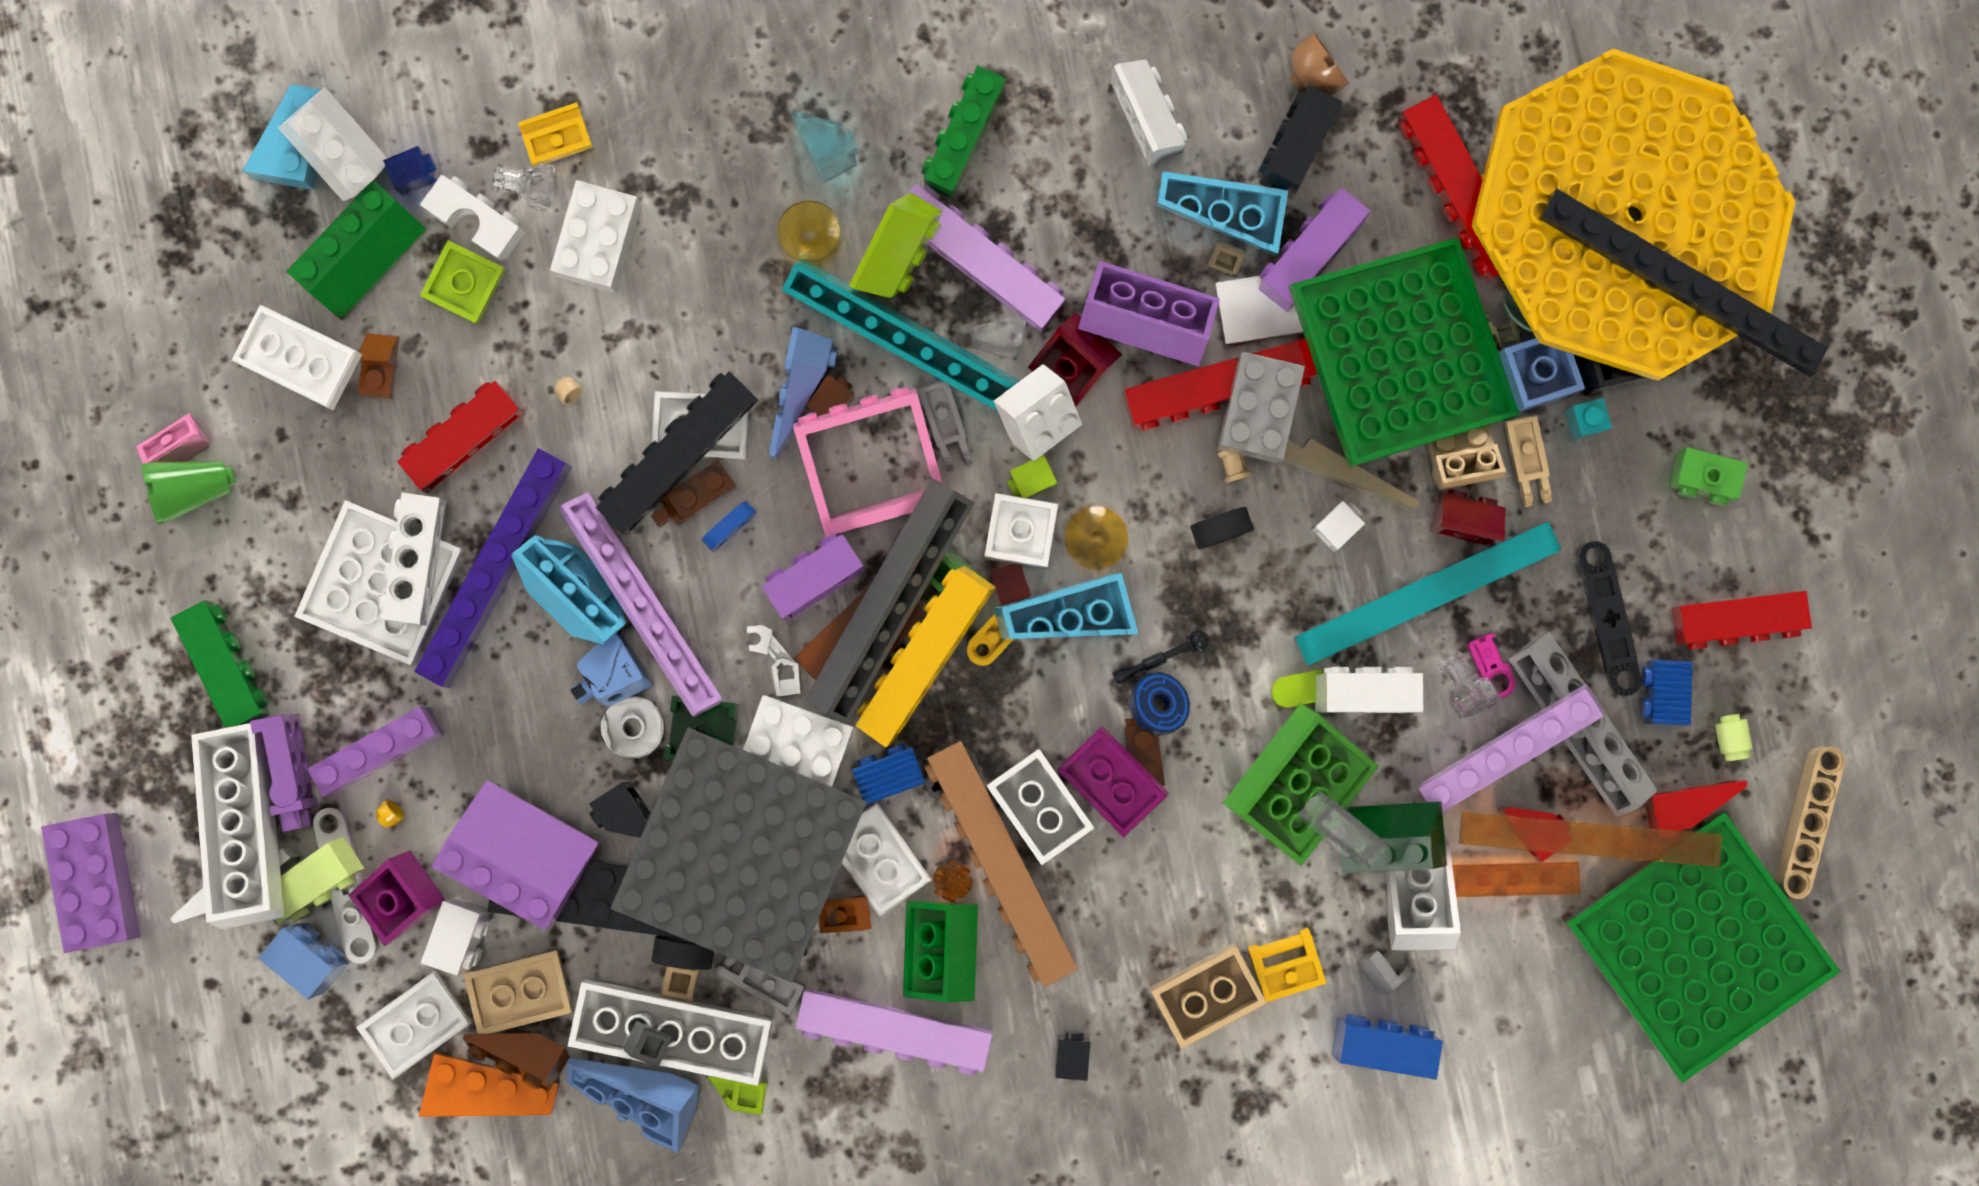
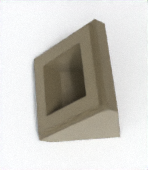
(1227, 258)

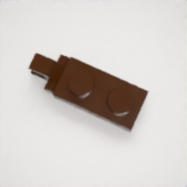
(694, 495)
(1145, 749)

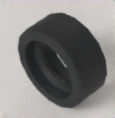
(1222, 527)
(681, 954)

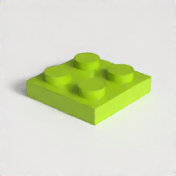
(462, 282)

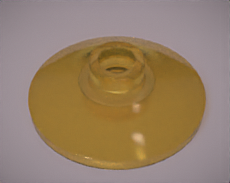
(808, 217)
(1093, 554)

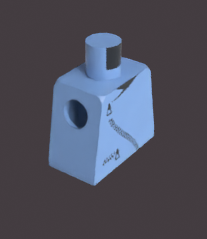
(610, 673)

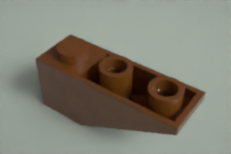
(524, 1053)

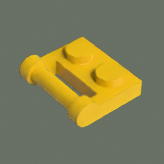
(1291, 975)

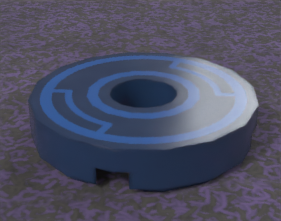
(1174, 698)

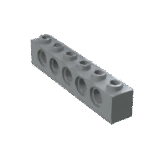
(1598, 745)

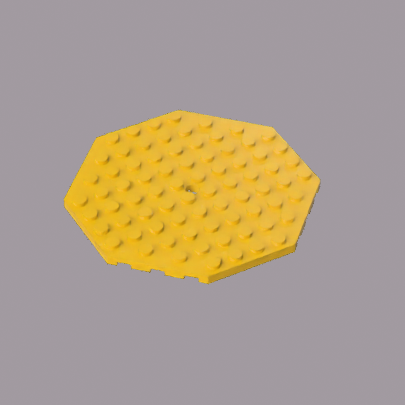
(1617, 140)

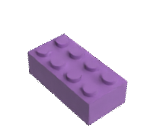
(1149, 313)
(90, 882)

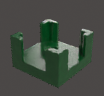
(716, 722)

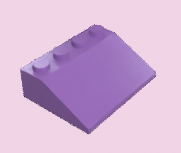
(516, 855)

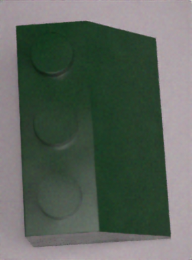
(1409, 830)

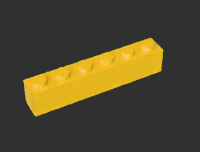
(924, 656)

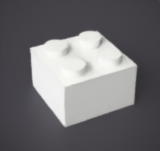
(1038, 412)
(457, 936)

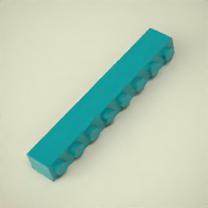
(898, 333)

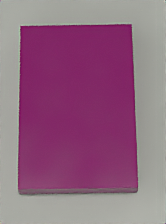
(1113, 781)

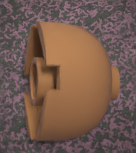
(1316, 67)

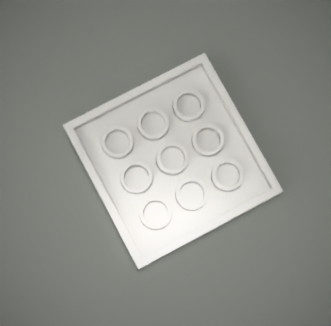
(350, 581)

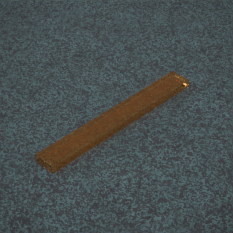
(1590, 839)

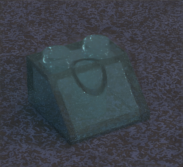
(827, 144)

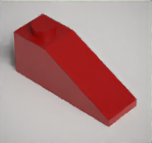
(1689, 806)

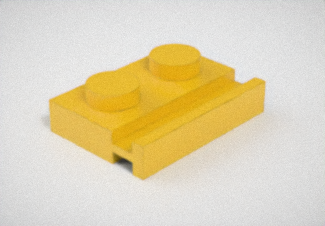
(555, 134)

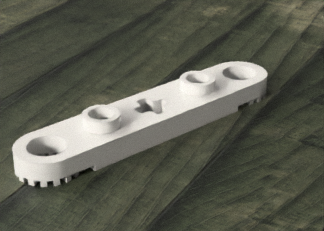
(348, 917)

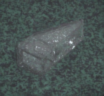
(1342, 831)

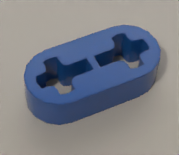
(729, 526)

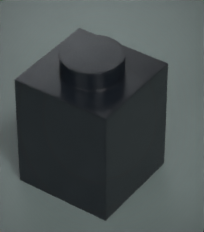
(1072, 1056)

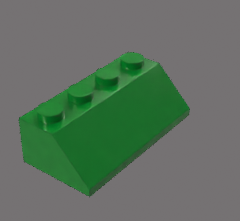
(356, 250)

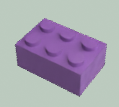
(812, 577)

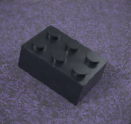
(1298, 140)

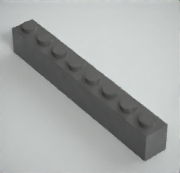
(889, 601)

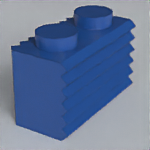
(1667, 692)
(888, 775)

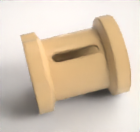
(1234, 466)

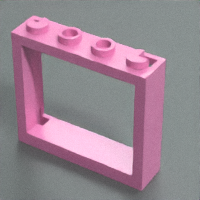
(842, 414)

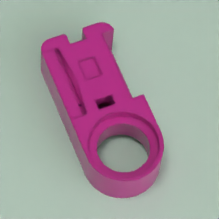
(1489, 662)

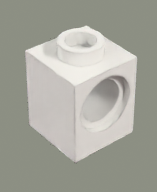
(1339, 525)

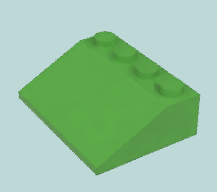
(1294, 767)

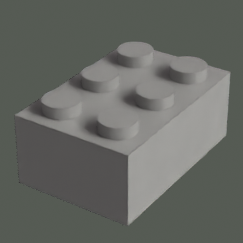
(1261, 407)

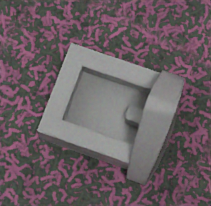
(1381, 973)

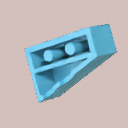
(274, 155)

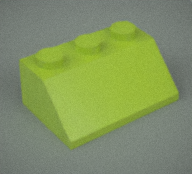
(897, 247)

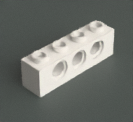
(421, 576)

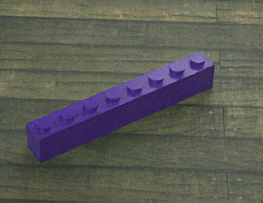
(492, 569)

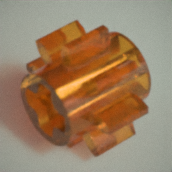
(952, 881)

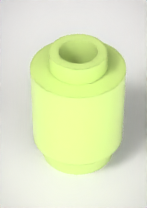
(1734, 737)

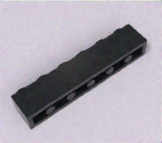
(676, 453)

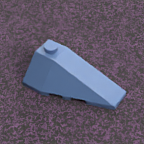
(807, 367)
(649, 1098)

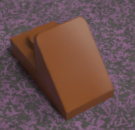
(378, 365)
(845, 915)

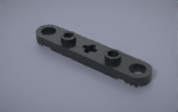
(1605, 594)

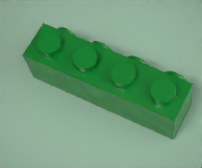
(965, 131)

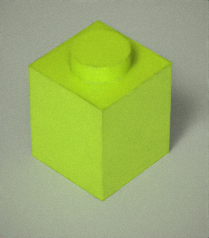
(1031, 478)

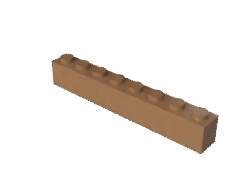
(1002, 864)

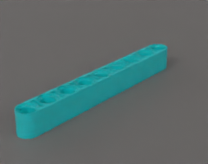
(1427, 593)

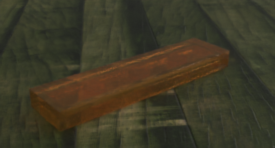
(1516, 879)

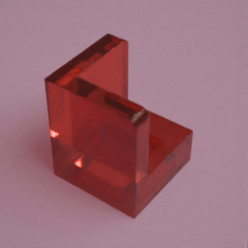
(1010, 584)

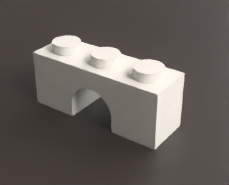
(451, 201)

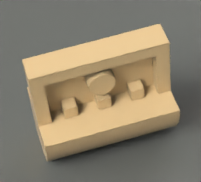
(1466, 459)

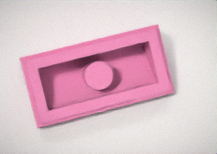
(174, 443)

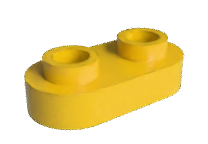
(992, 638)

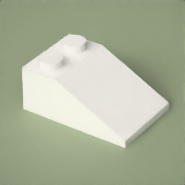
(1423, 908)

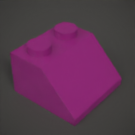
(397, 897)

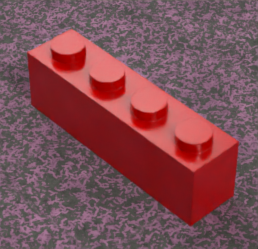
(460, 436)
(1742, 618)

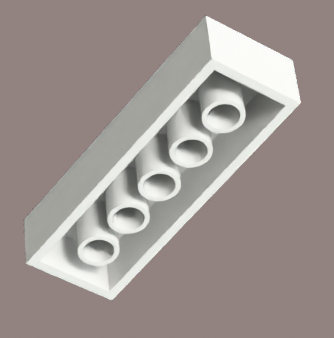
(236, 828)
(703, 1035)

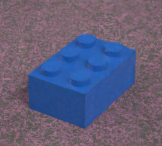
(1387, 1046)

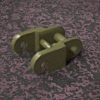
(1516, 336)

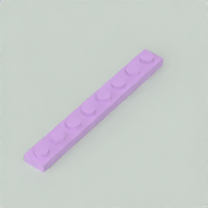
(640, 605)

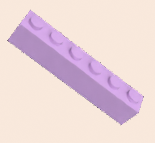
(992, 265)
(1513, 748)
(893, 1030)

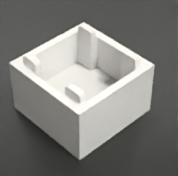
(1021, 531)

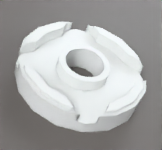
(614, 727)

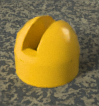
(389, 814)

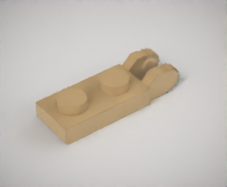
(1528, 457)

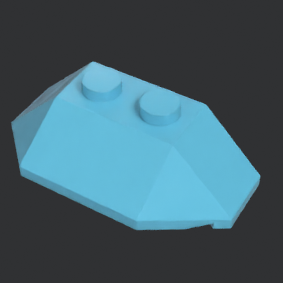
(569, 588)

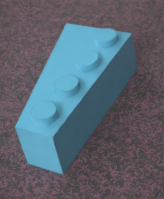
(1230, 208)
(1078, 610)

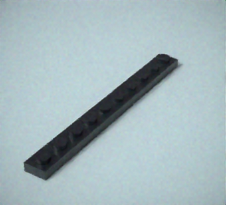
(1683, 282)

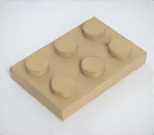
(518, 992)

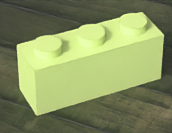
(317, 877)

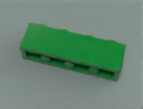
(220, 664)

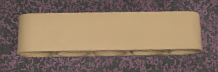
(1821, 811)

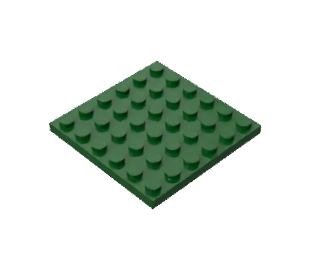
(1403, 351)
(1703, 951)

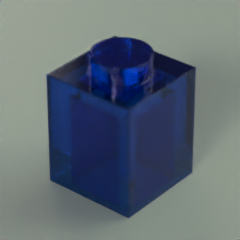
(411, 170)

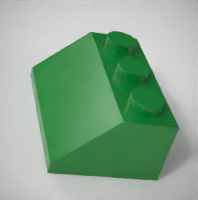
(940, 951)

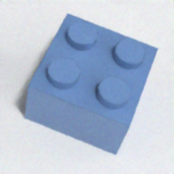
(1540, 374)
(304, 959)

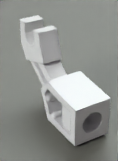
(770, 645)

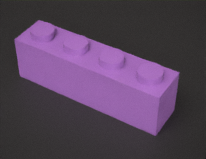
(1315, 248)
(375, 751)

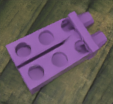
(288, 770)

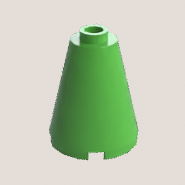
(184, 486)

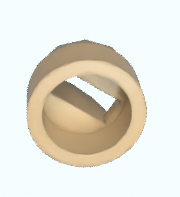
(567, 390)

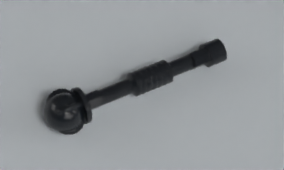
(1196, 641)

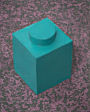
(1588, 419)

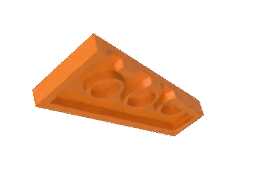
(480, 1089)

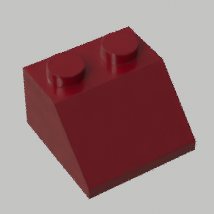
(1077, 357)
(1469, 519)

